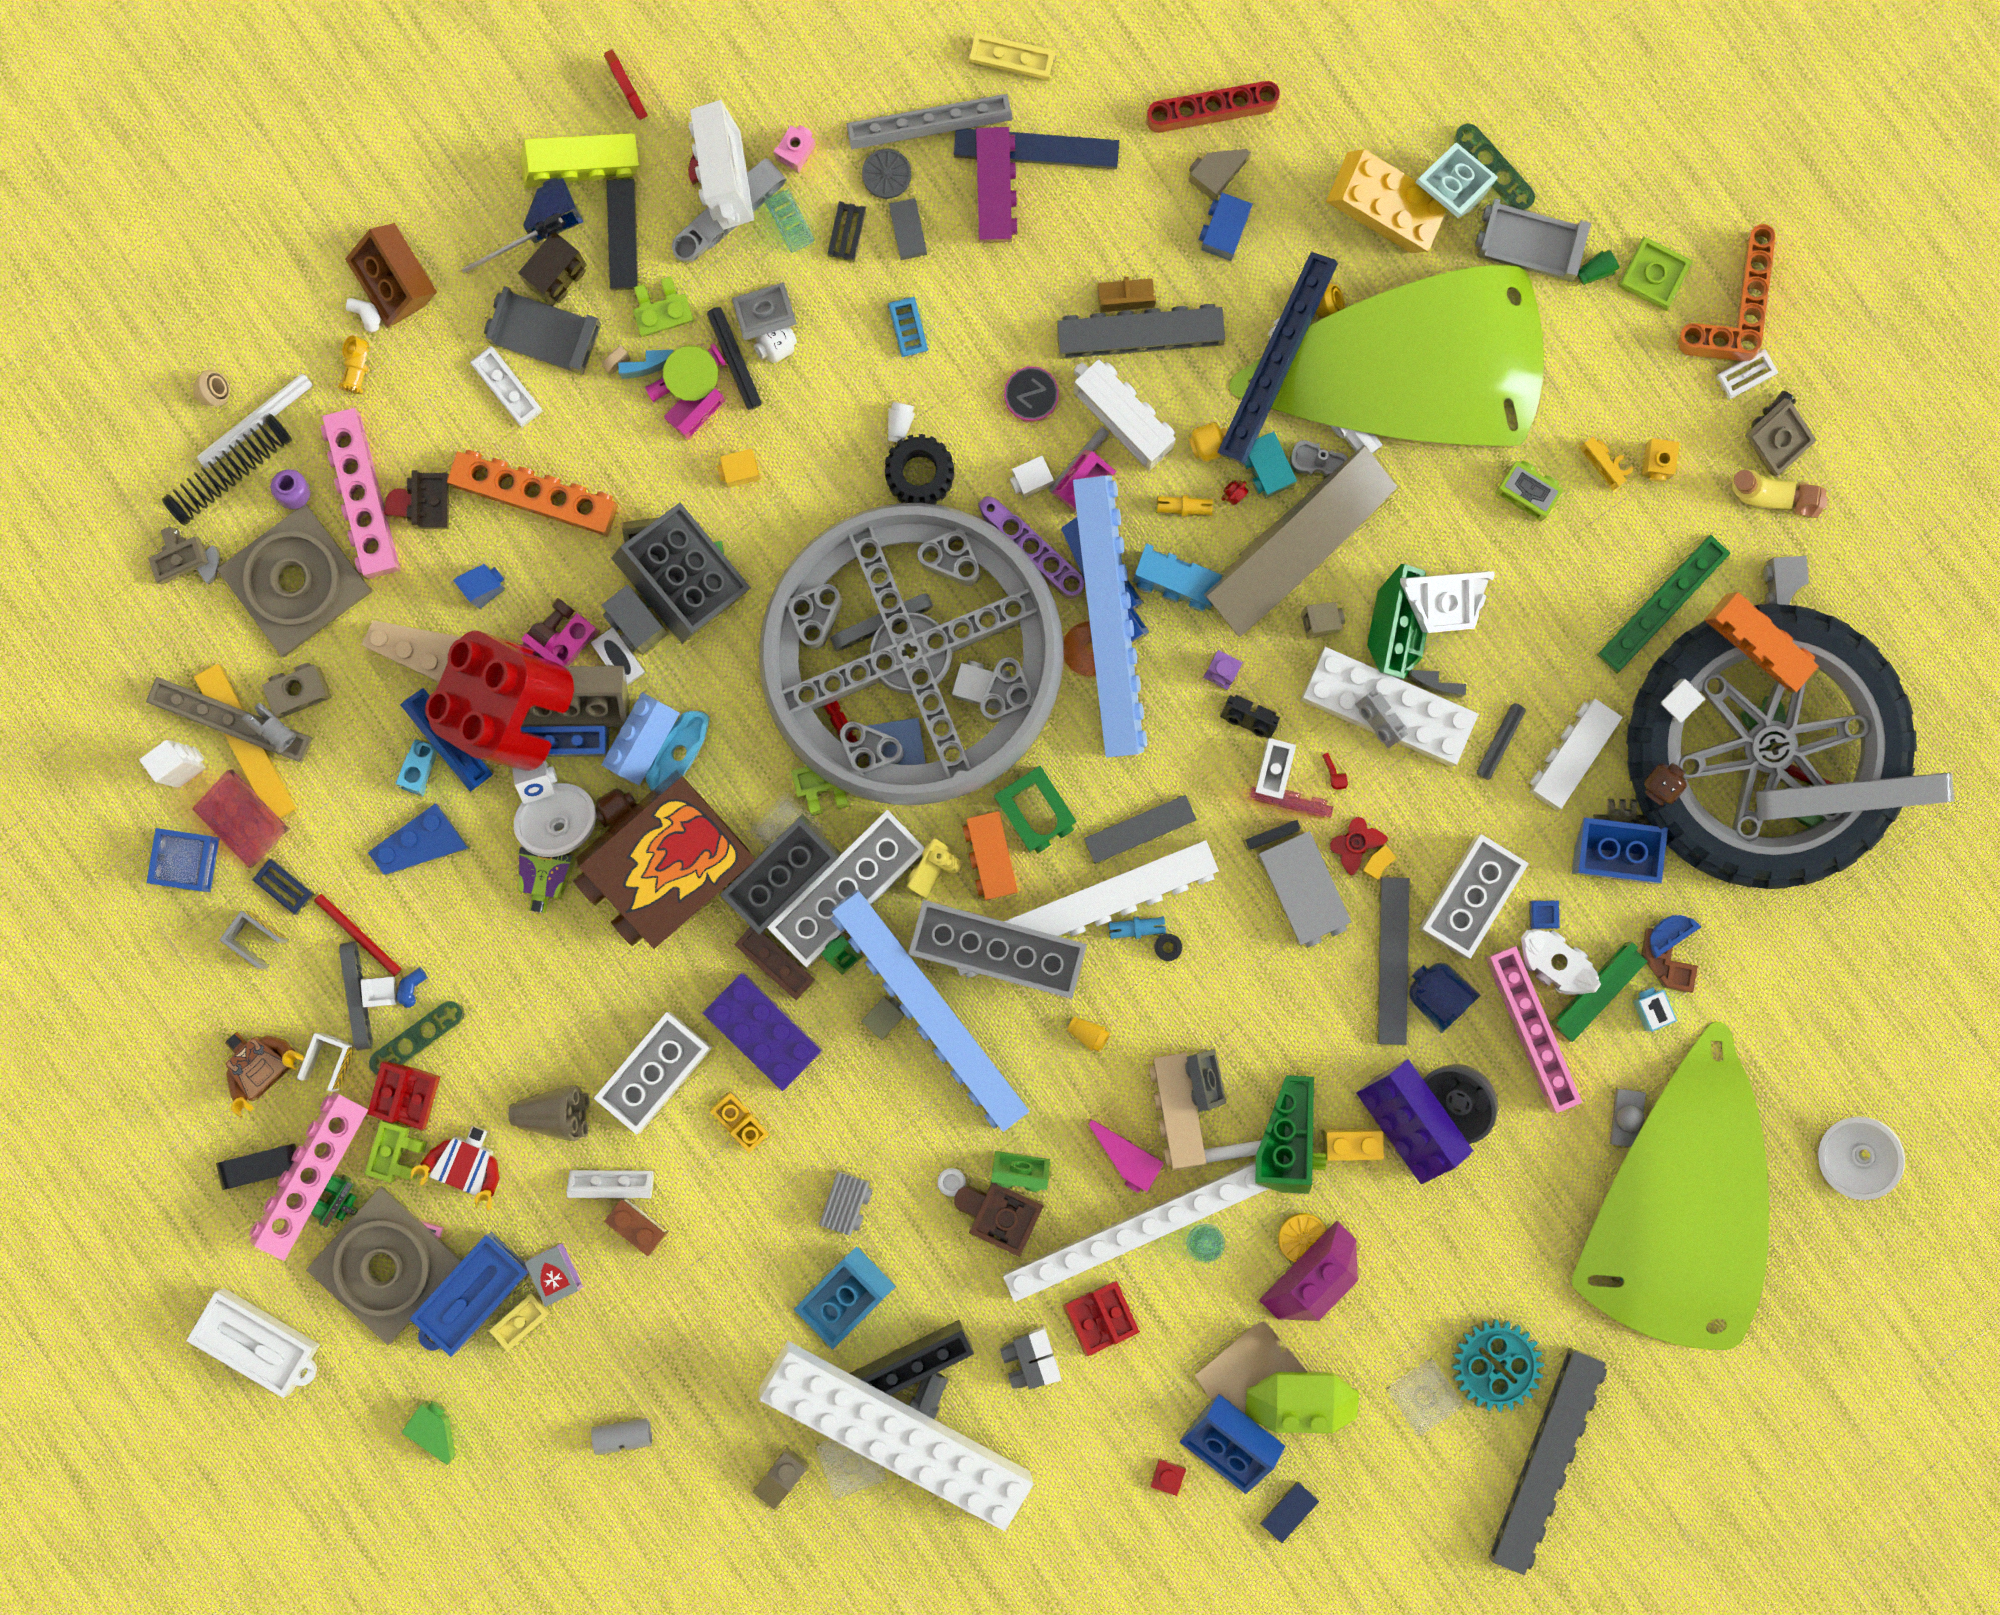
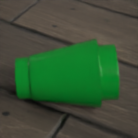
(1599, 267)

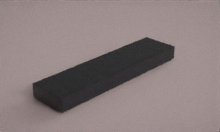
(622, 234)

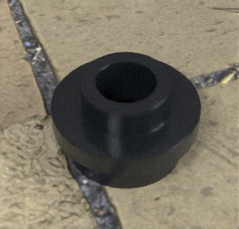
(1177, 947)

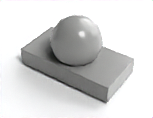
(1627, 1117)

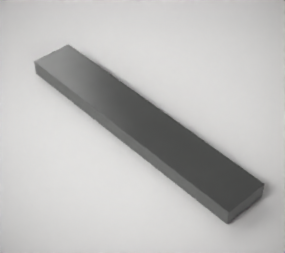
(1393, 961)

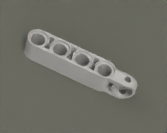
(705, 233)

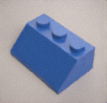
(1620, 851)
(1233, 1444)

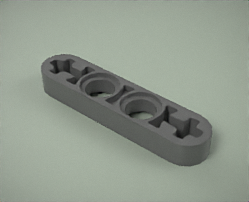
(868, 627)
(352, 980)

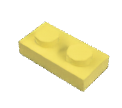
(519, 1321)

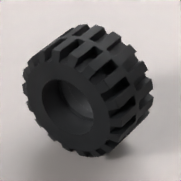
(919, 447)

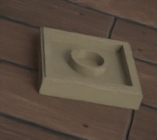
(1780, 437)

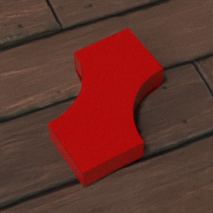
(625, 84)

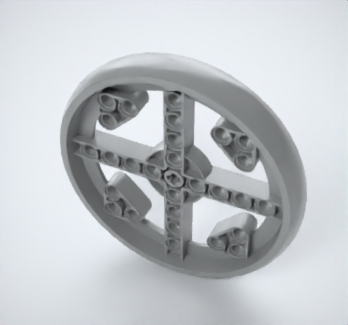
(806, 582)

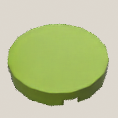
(690, 372)

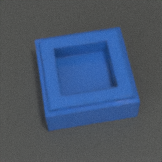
(1544, 914)

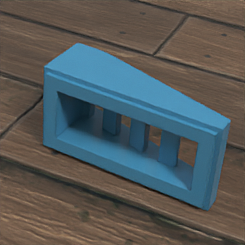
(893, 306)

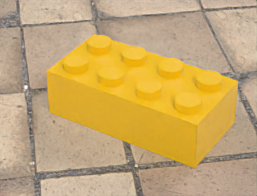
(1386, 201)

